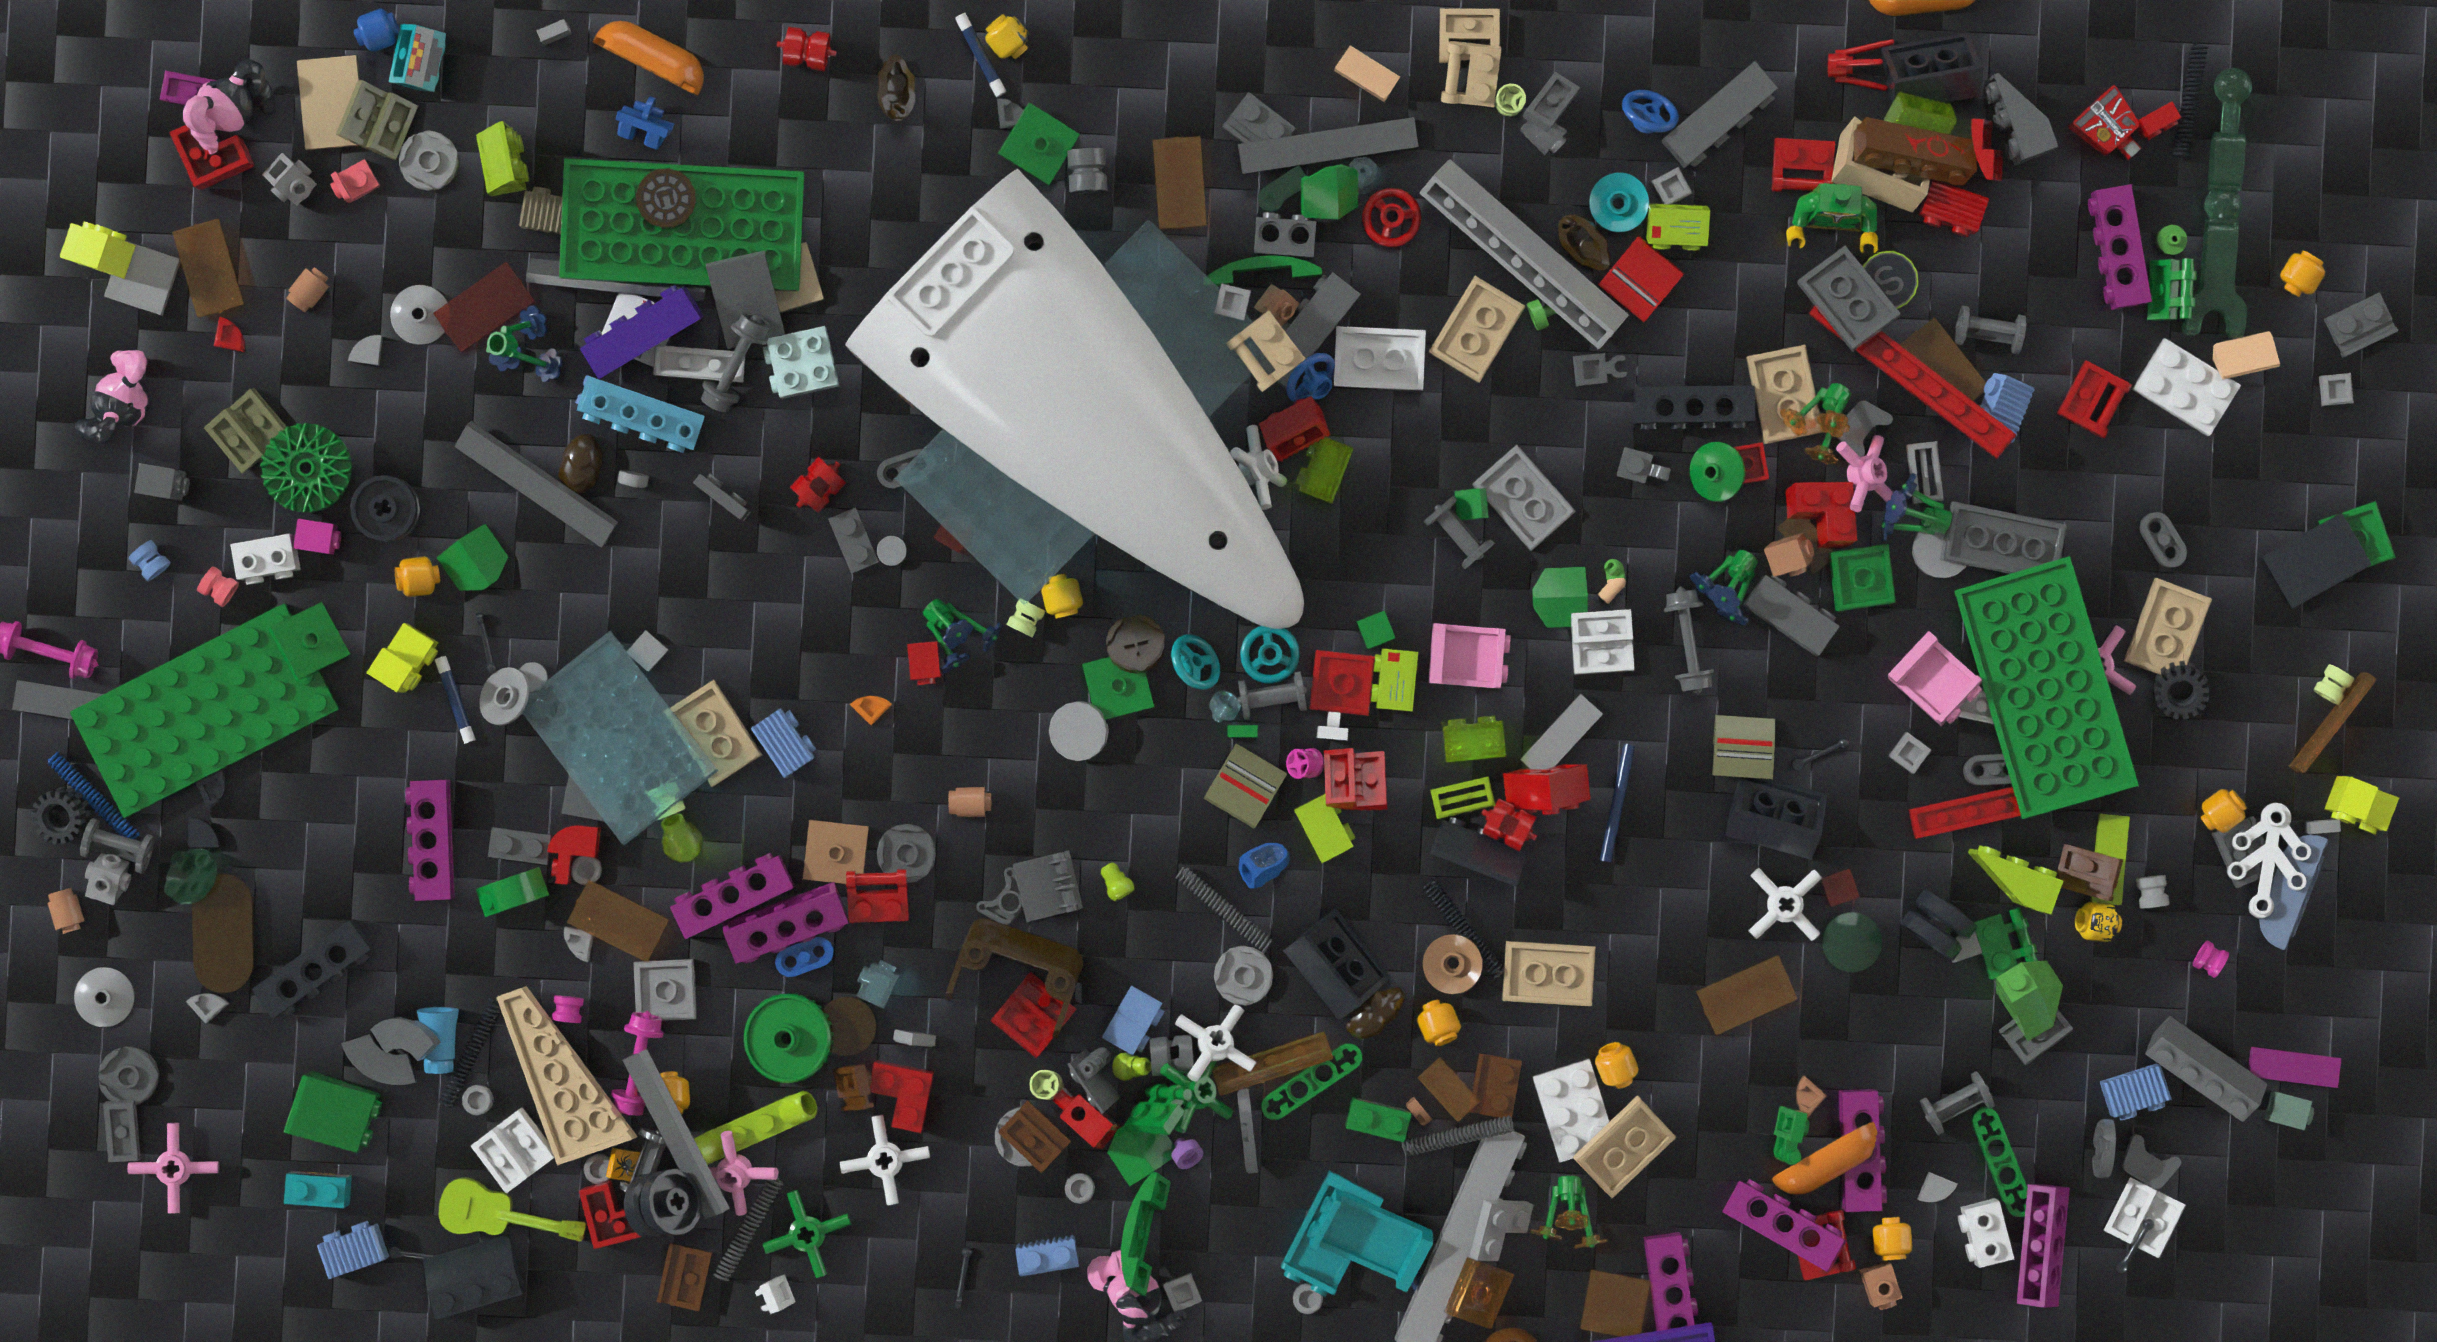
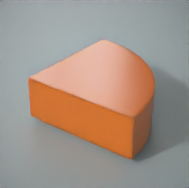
(871, 707)

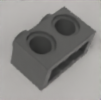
(1284, 244)
(161, 482)

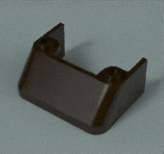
(991, 937)

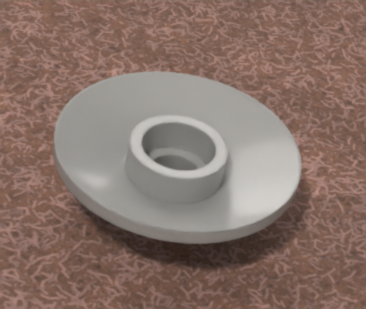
(406, 326)
(504, 696)
(118, 992)

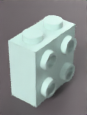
(801, 362)

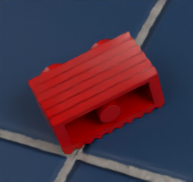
(1953, 208)
(1294, 428)

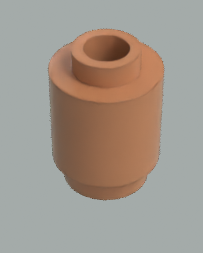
(308, 289)
(969, 802)
(65, 910)

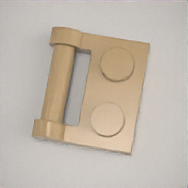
(1467, 25)
(1481, 74)
(1273, 344)

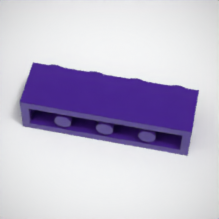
(642, 331)

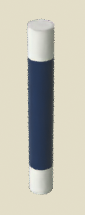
(980, 55)
(455, 699)

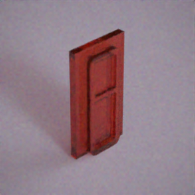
(483, 306)

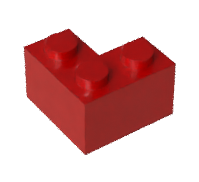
(208, 168)
(1830, 507)
(1547, 788)
(911, 1088)
(604, 1218)

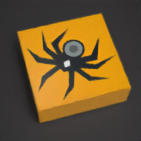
(622, 1164)

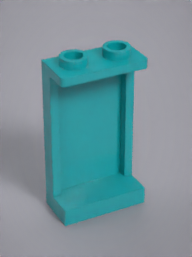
(1371, 1237)
(1322, 1266)

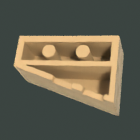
(1882, 184)

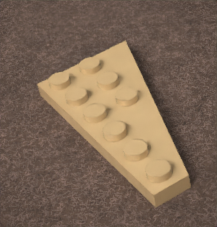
(566, 1095)

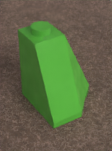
(2031, 996)

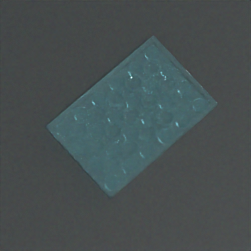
(617, 738)

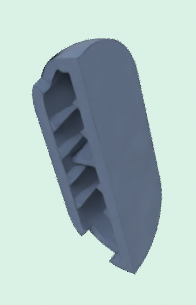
(2290, 904)

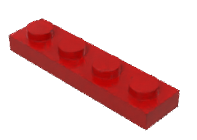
(1964, 812)

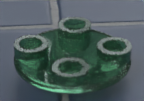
(190, 875)
(1852, 942)

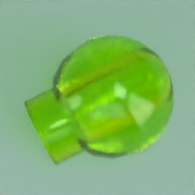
(680, 839)

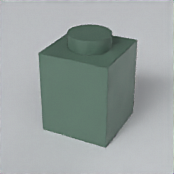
(2289, 1110)

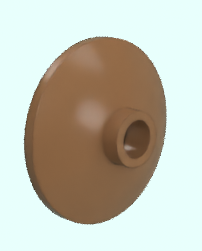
(1441, 974)

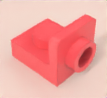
(354, 182)

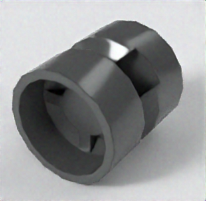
(1087, 170)
(1160, 1053)

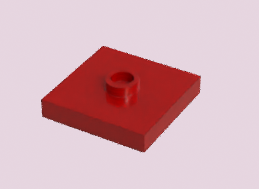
(1342, 682)

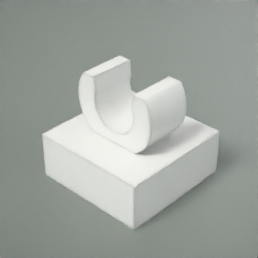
(1332, 730)
(776, 1294)

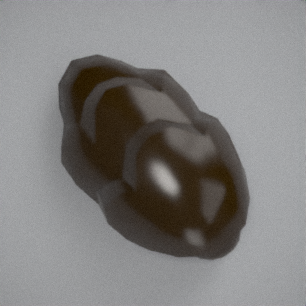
(896, 88)
(1584, 242)
(581, 464)
(1376, 1013)

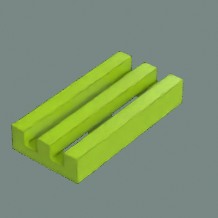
(1438, 803)

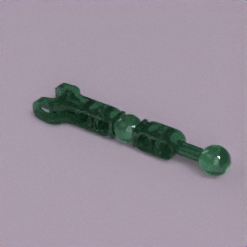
(2223, 207)

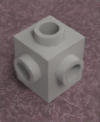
(290, 179)
(107, 878)

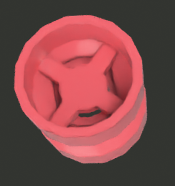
(217, 586)

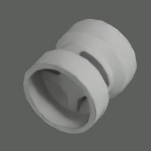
(2152, 891)

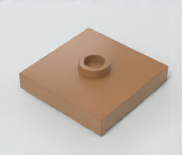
(834, 850)

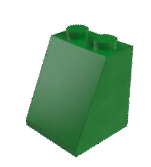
(333, 1112)

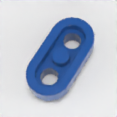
(804, 956)

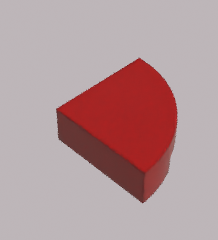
(229, 336)

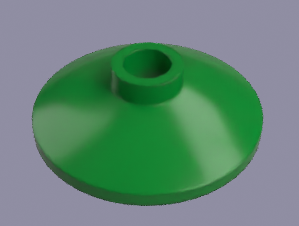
(1728, 468)

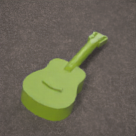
(472, 1207)

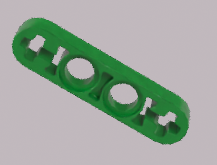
(1309, 1078)
(1997, 1163)

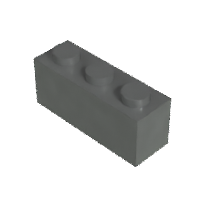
(1791, 614)

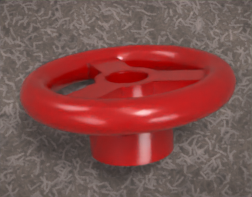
(1376, 200)

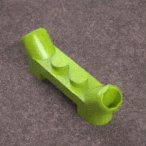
(759, 1125)

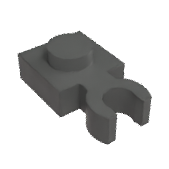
(1594, 370)

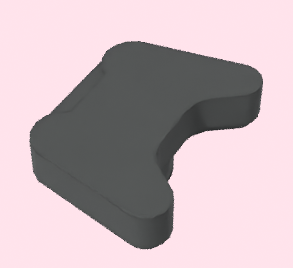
(1861, 421)
(1007, 904)
(2146, 1166)

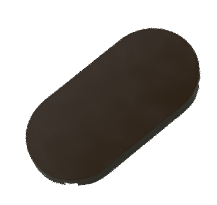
(224, 935)

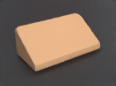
(1367, 73)
(2245, 355)

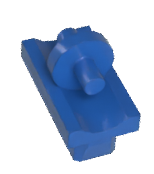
(642, 118)

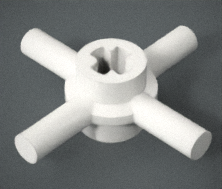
(1258, 467)
(1773, 904)
(1211, 1052)
(886, 1173)

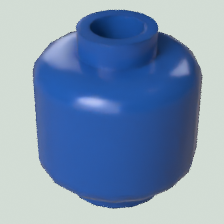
(377, 30)

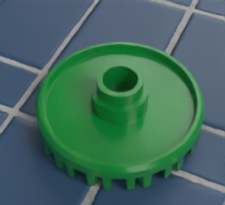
(329, 468)
(809, 1038)

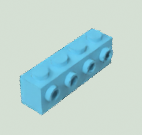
(640, 413)

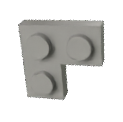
(1495, 1221)

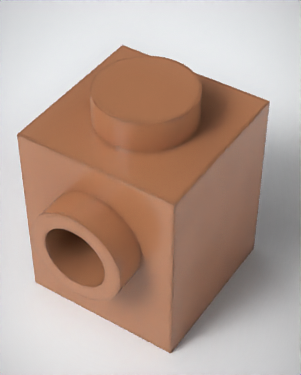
(1790, 555)
(1881, 1285)

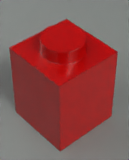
(924, 662)

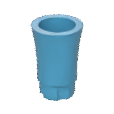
(442, 1023)

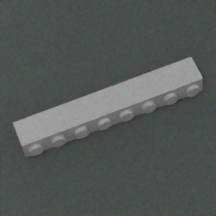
(1524, 253)
(1483, 1181)

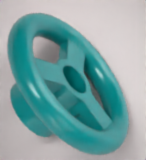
(1290, 662)
(1191, 663)

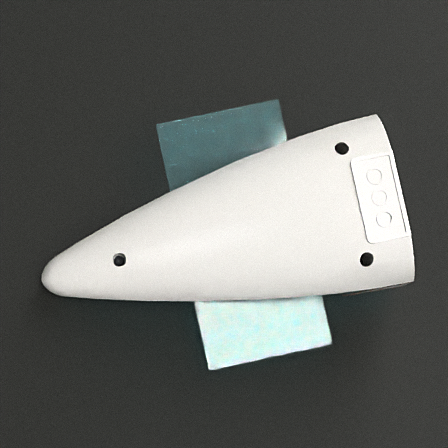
(1076, 405)

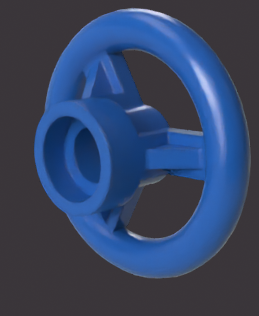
(1646, 116)
(1314, 383)

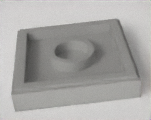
(146, 280)
(666, 988)

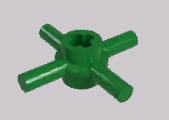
(1202, 1094)
(810, 1223)

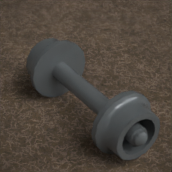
(719, 394)
(1695, 679)

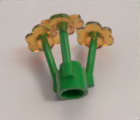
(1832, 423)
(1571, 1192)

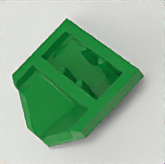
(1330, 192)
(474, 560)
(1560, 594)
(1139, 1153)

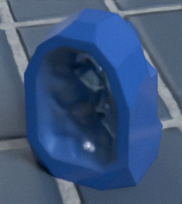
(1263, 864)

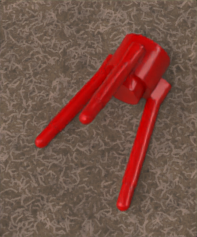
(1842, 64)

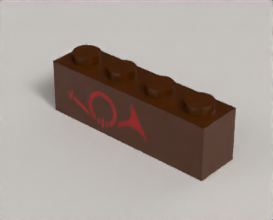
(1914, 151)

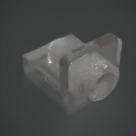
(1542, 140)

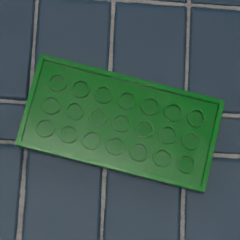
(732, 216)
(2046, 688)
(199, 714)

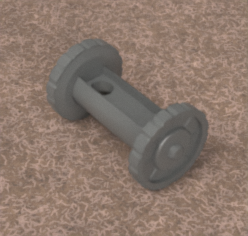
(1990, 330)
(1459, 532)
(1272, 695)
(118, 845)
(1957, 1103)
(649, 1156)

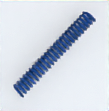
(100, 812)

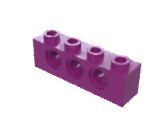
(2121, 201)
(439, 794)
(777, 882)
(795, 910)
(1871, 1197)
(1740, 1208)
(2043, 1245)
(1657, 1250)

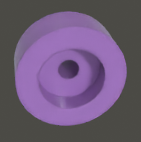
(1186, 1153)

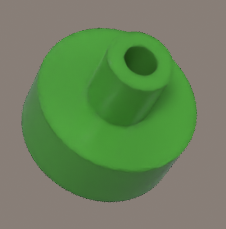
(2164, 240)
(1539, 314)

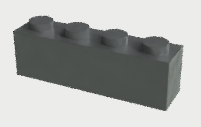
(1720, 114)
(1317, 317)
(2206, 1069)

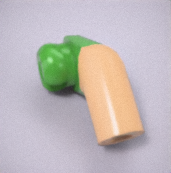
(1615, 580)

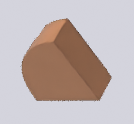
(1808, 1096)
(1418, 1111)

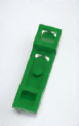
(1299, 268)
(1150, 1197)

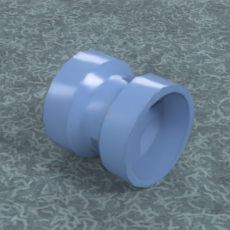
(149, 560)

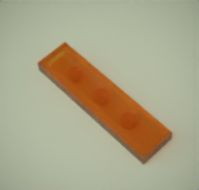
(2332, 723)
(1273, 1063)

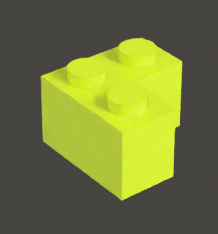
(98, 249)
(404, 659)
(2361, 803)

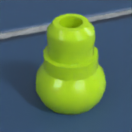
(1117, 884)
(1128, 1066)

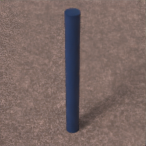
(1617, 803)

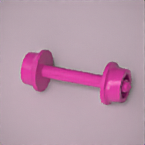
(81, 661)
(644, 1026)

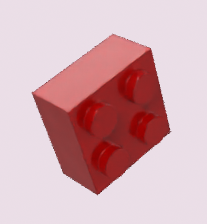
(2161, 118)
(1754, 462)

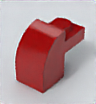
(572, 841)

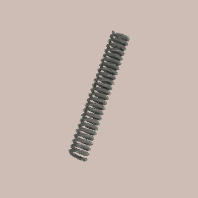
(1224, 908)
(1453, 1135)
(752, 1230)

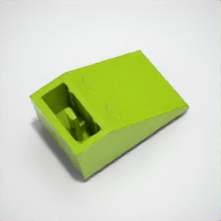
(501, 159)
(2024, 886)

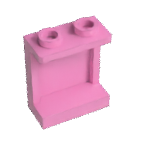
(1468, 656)
(1935, 680)

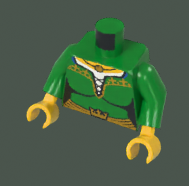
(1837, 209)

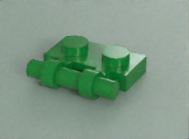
(2164, 284)
(1996, 946)
(1161, 1111)
(1790, 1130)

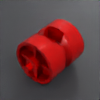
(813, 49)
(818, 484)
(1509, 824)

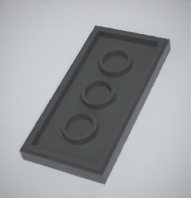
(2000, 539)

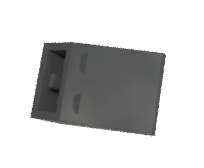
(2023, 125)

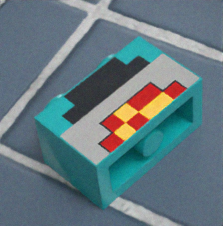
(417, 57)
(317, 1189)

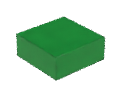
(1471, 504)
(1376, 629)
(1242, 730)

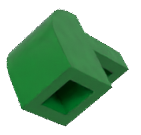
(512, 892)

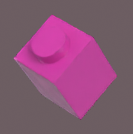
(317, 536)

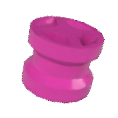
(1297, 762)
(2210, 959)
(567, 1009)

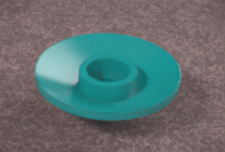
(1627, 189)

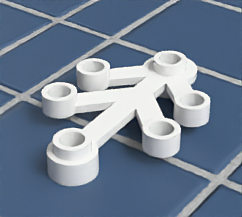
(2270, 855)

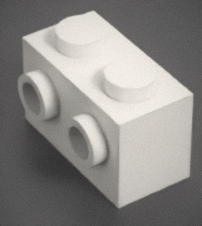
(265, 558)
(1985, 1233)

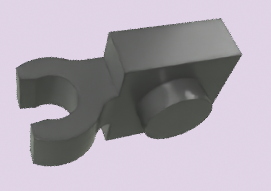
(1637, 466)

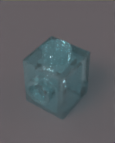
(878, 983)

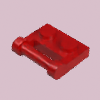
(1803, 156)
(2085, 395)
(877, 904)
(1812, 1239)

